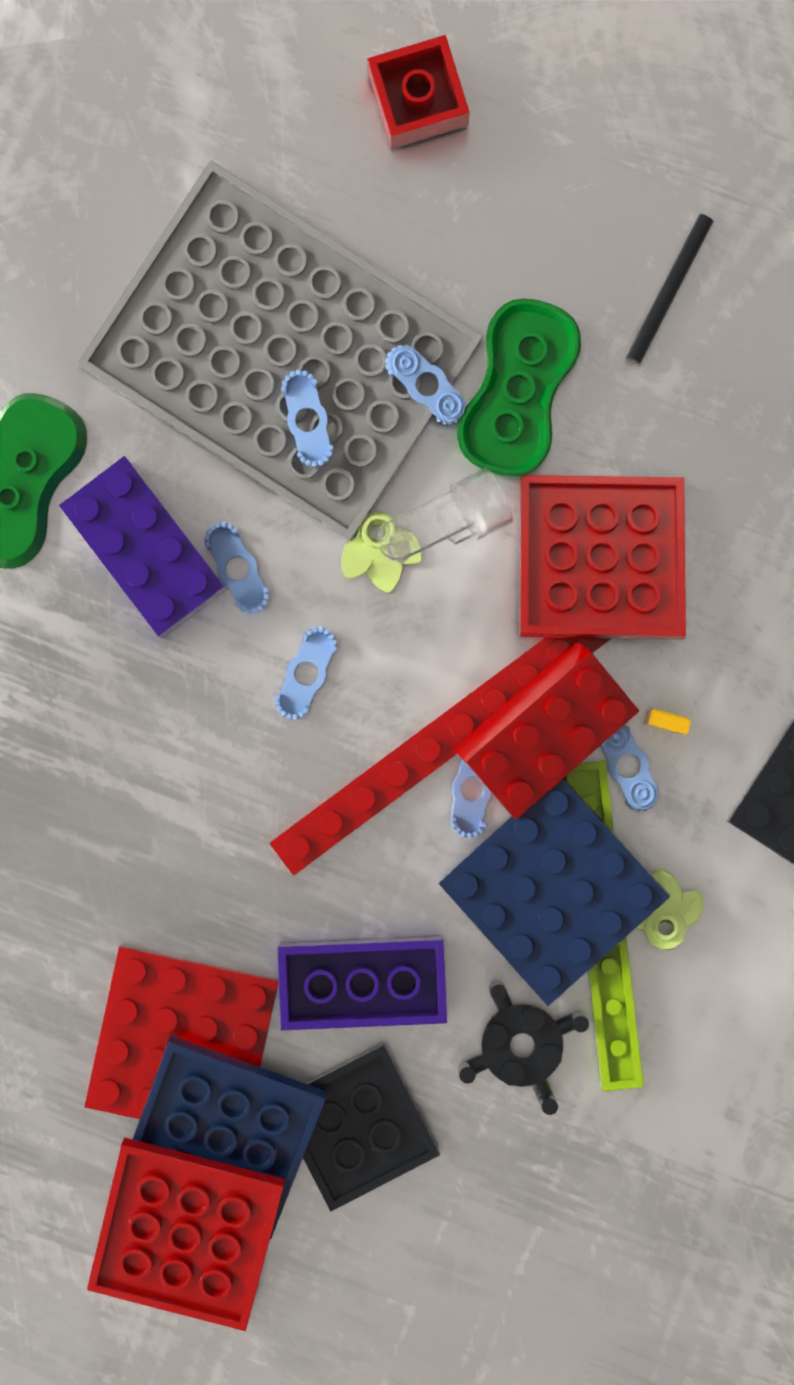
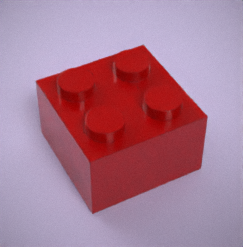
(418, 91)

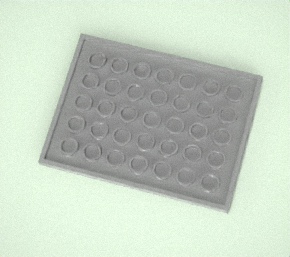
(239, 303)

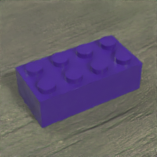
(143, 547)
(362, 983)

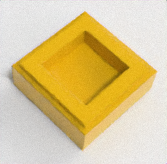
(667, 721)

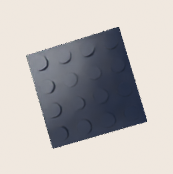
(554, 891)
(230, 1112)

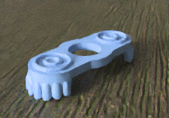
(407, 365)
(302, 394)
(224, 545)
(318, 649)
(641, 789)
(467, 815)

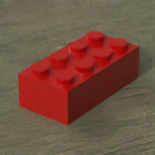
(546, 729)

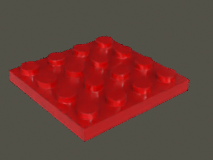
(602, 557)
(179, 998)
(185, 1234)

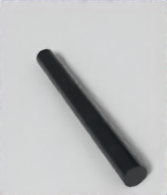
(669, 289)

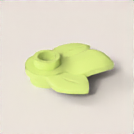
(364, 555)
(679, 910)

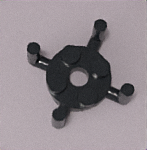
(527, 1069)

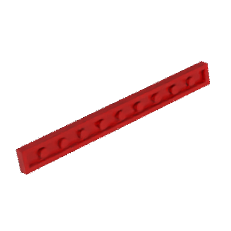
(413, 759)

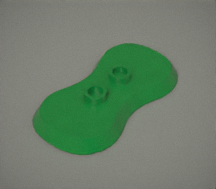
(528, 356)
(37, 450)

